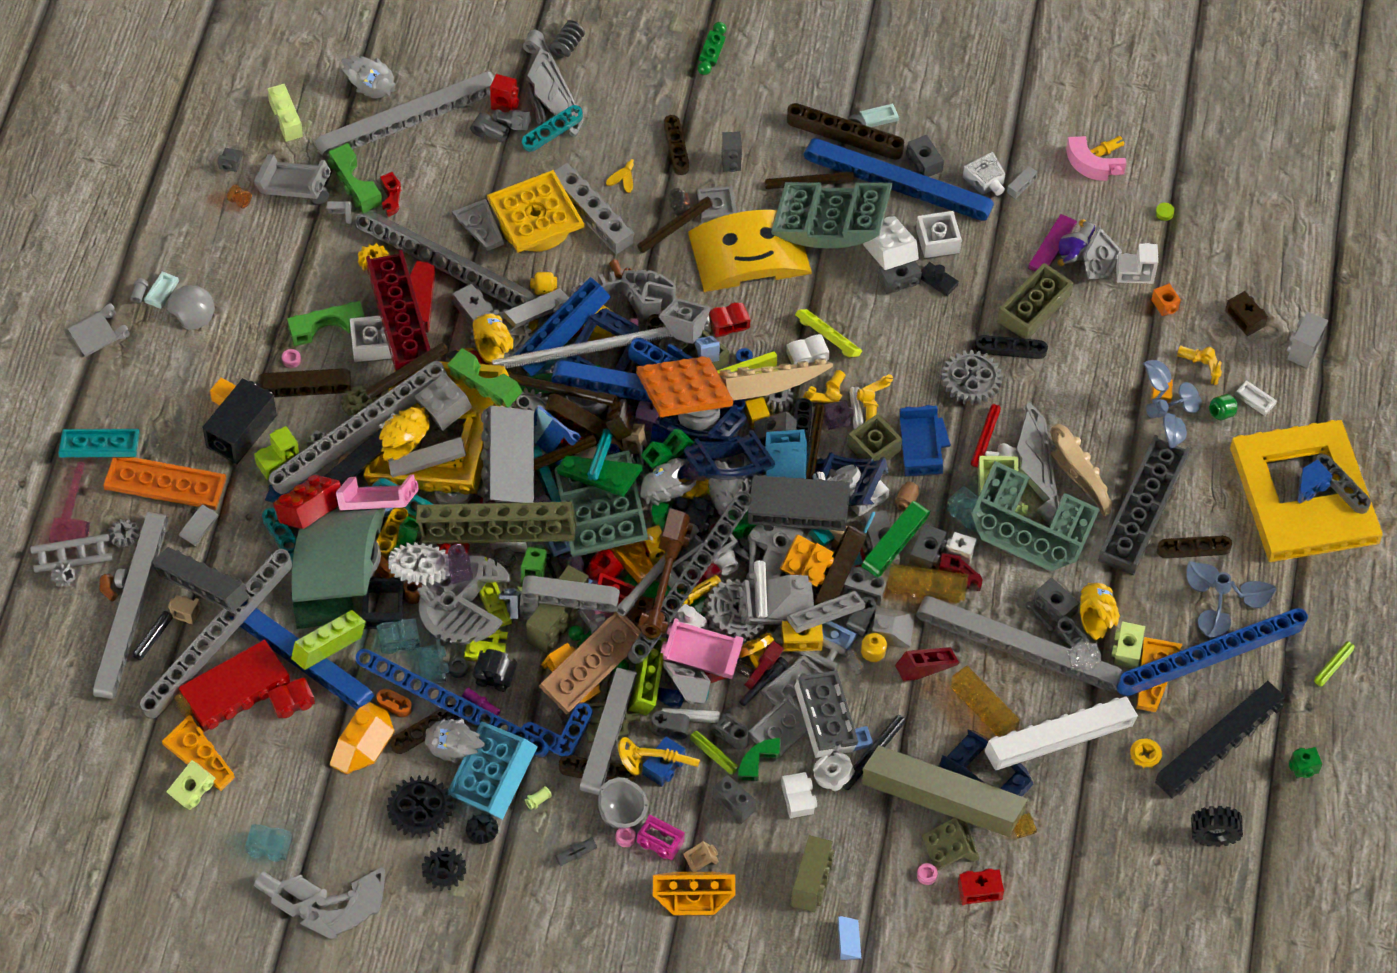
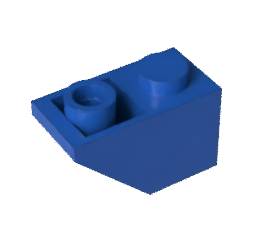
(1313, 480)

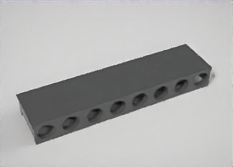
(1143, 506)

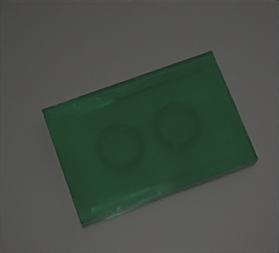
(320, 612)

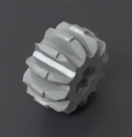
(779, 401)

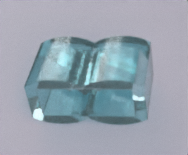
(398, 636)
(268, 842)

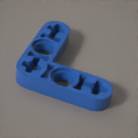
(559, 740)

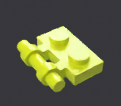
(472, 649)

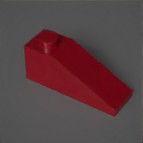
(925, 662)

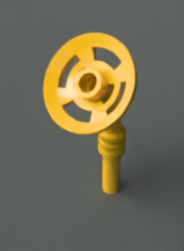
(635, 754)

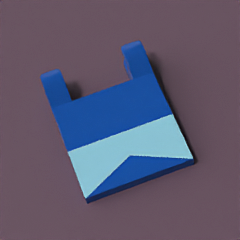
(550, 432)

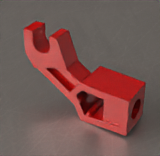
(393, 194)

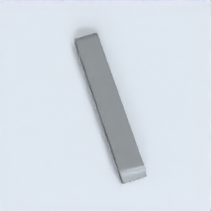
(608, 731)

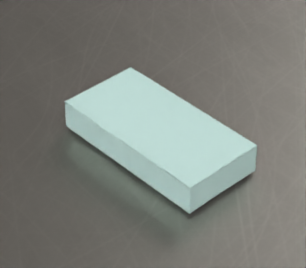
(880, 115)
(161, 290)

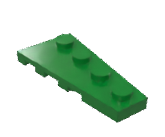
(613, 477)

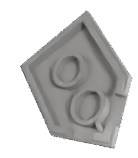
(1100, 255)

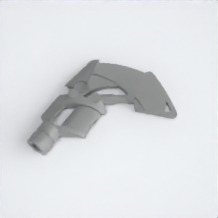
(363, 901)

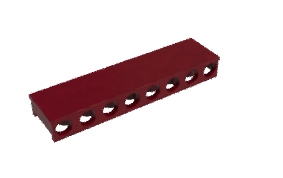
(398, 308)

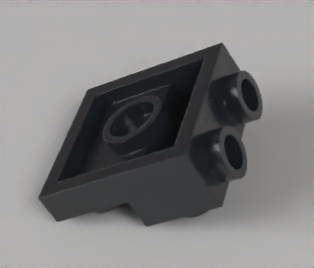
(698, 510)

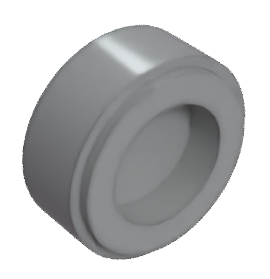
(120, 578)

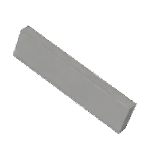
(534, 309)
(427, 457)
(826, 611)

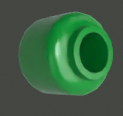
(1223, 407)

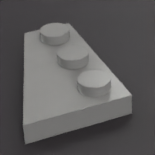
(480, 224)

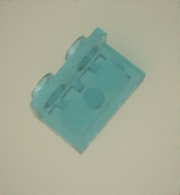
(431, 662)

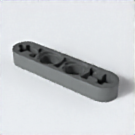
(1344, 482)

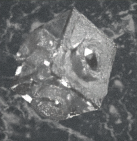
(1084, 656)

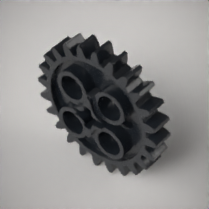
(432, 795)

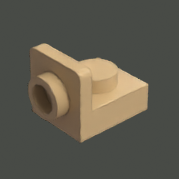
(701, 856)

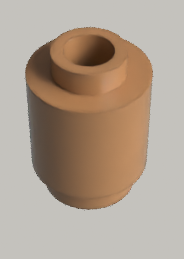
(906, 494)

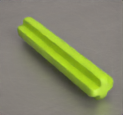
(1334, 663)
(713, 752)

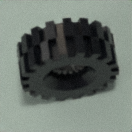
(1216, 826)

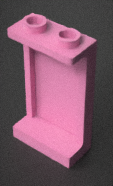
(355, 498)
(702, 649)

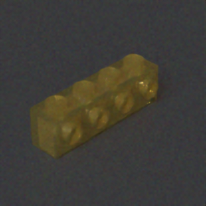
(927, 582)
(984, 702)

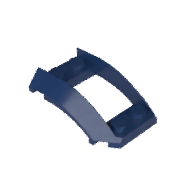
(612, 323)
(730, 422)
(701, 456)
(870, 475)
(966, 752)

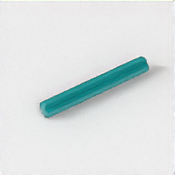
(600, 454)

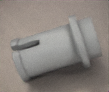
(139, 290)

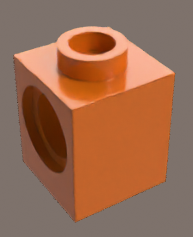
(1166, 300)

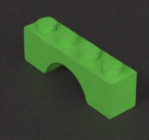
(364, 193)
(303, 327)
(500, 389)

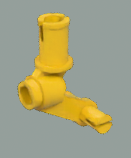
(1206, 356)
(832, 394)
(867, 395)

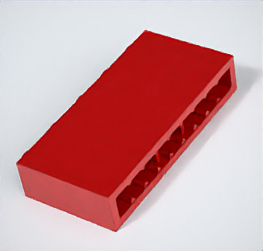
(234, 685)

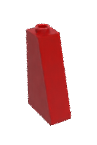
(423, 284)

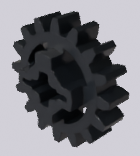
(445, 860)

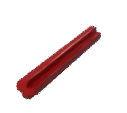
(986, 434)

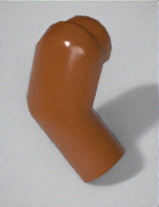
(618, 272)
(104, 587)

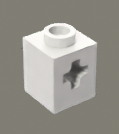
(961, 546)

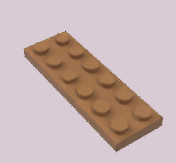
(591, 662)

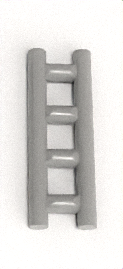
(79, 543)
(827, 662)

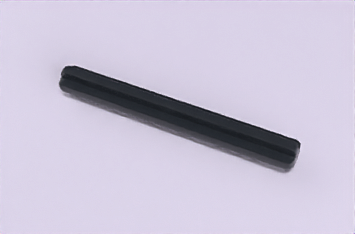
(884, 738)

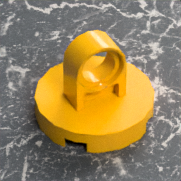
(756, 648)

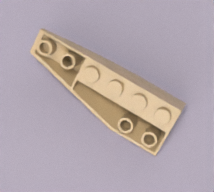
(768, 380)

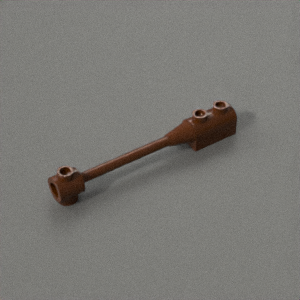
(672, 541)

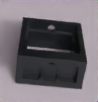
(377, 585)

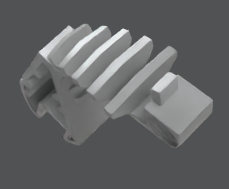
(643, 289)

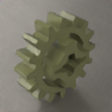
(357, 400)

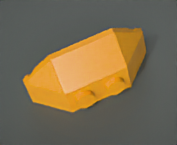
(363, 739)
(693, 891)

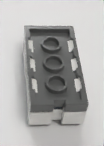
(826, 713)

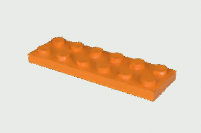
(165, 482)

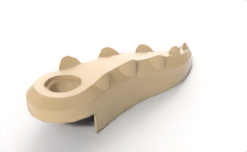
(1078, 466)

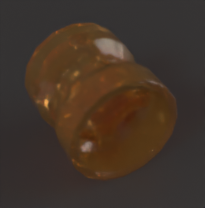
(238, 196)

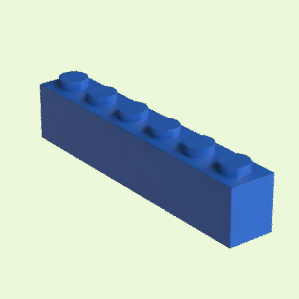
(564, 322)

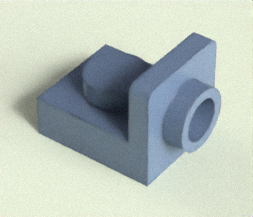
(513, 605)

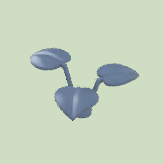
(1174, 427)
(1214, 623)

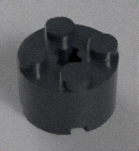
(494, 669)

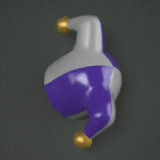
(1074, 244)

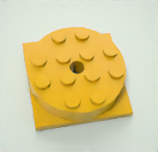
(535, 213)

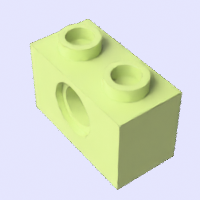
(1128, 655)
(181, 787)

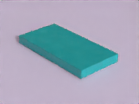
(99, 443)

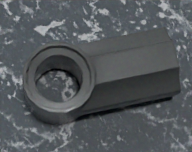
(486, 126)

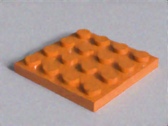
(684, 386)

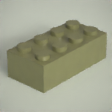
(1035, 301)
(552, 620)

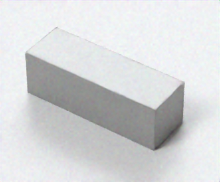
(1023, 181)

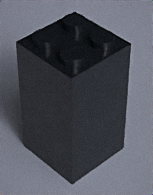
(239, 421)

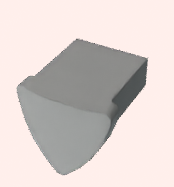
(340, 207)

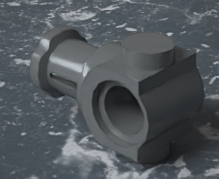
(514, 119)

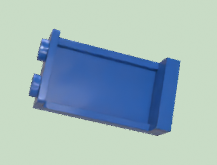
(921, 440)

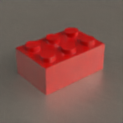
(307, 502)

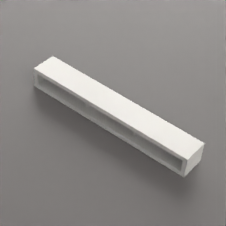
(1060, 733)

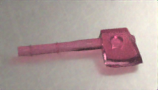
(65, 527)

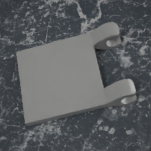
(96, 332)

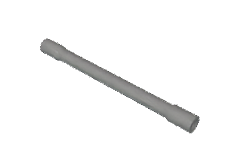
(629, 601)

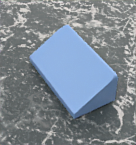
(838, 634)
(849, 938)

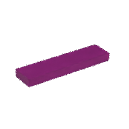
(1050, 247)

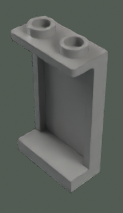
(291, 178)
(747, 607)

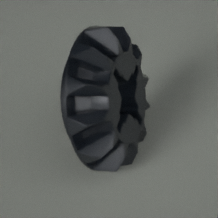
(480, 836)

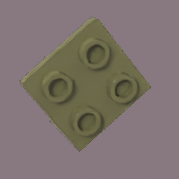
(950, 843)

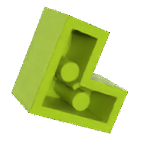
(281, 450)

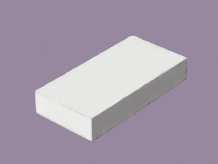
(1255, 398)

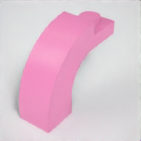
(1091, 165)

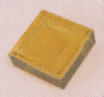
(183, 705)
(1025, 826)

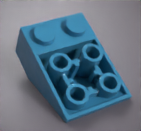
(788, 452)

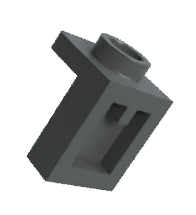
(230, 159)

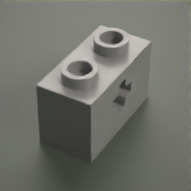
(470, 303)

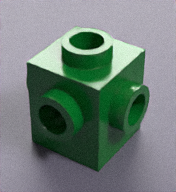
(1305, 762)

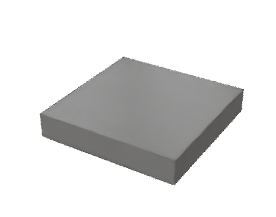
(722, 200)

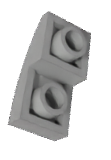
(198, 525)

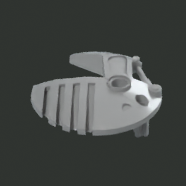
(765, 538)
(461, 619)

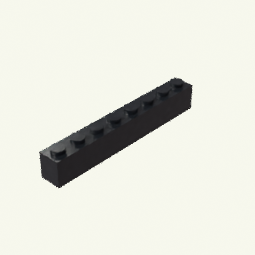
(1220, 739)

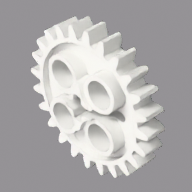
(408, 559)

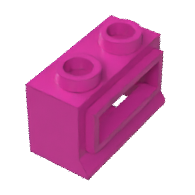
(661, 848)

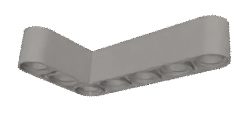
(565, 593)

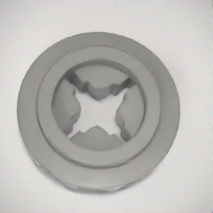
(116, 536)

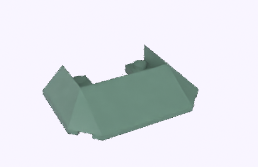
(1041, 545)

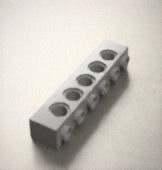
(594, 210)

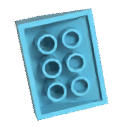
(494, 773)

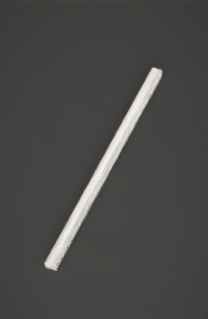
(601, 343)

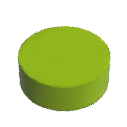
(1164, 211)

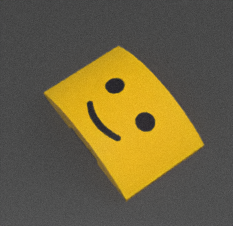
(744, 249)

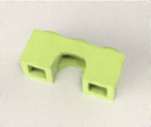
(286, 112)

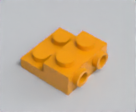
(807, 559)

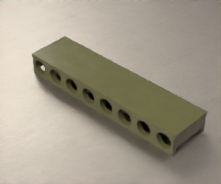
(496, 522)
(943, 791)

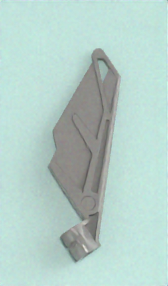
(547, 79)
(1036, 461)

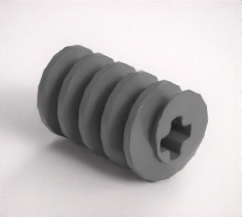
(567, 39)

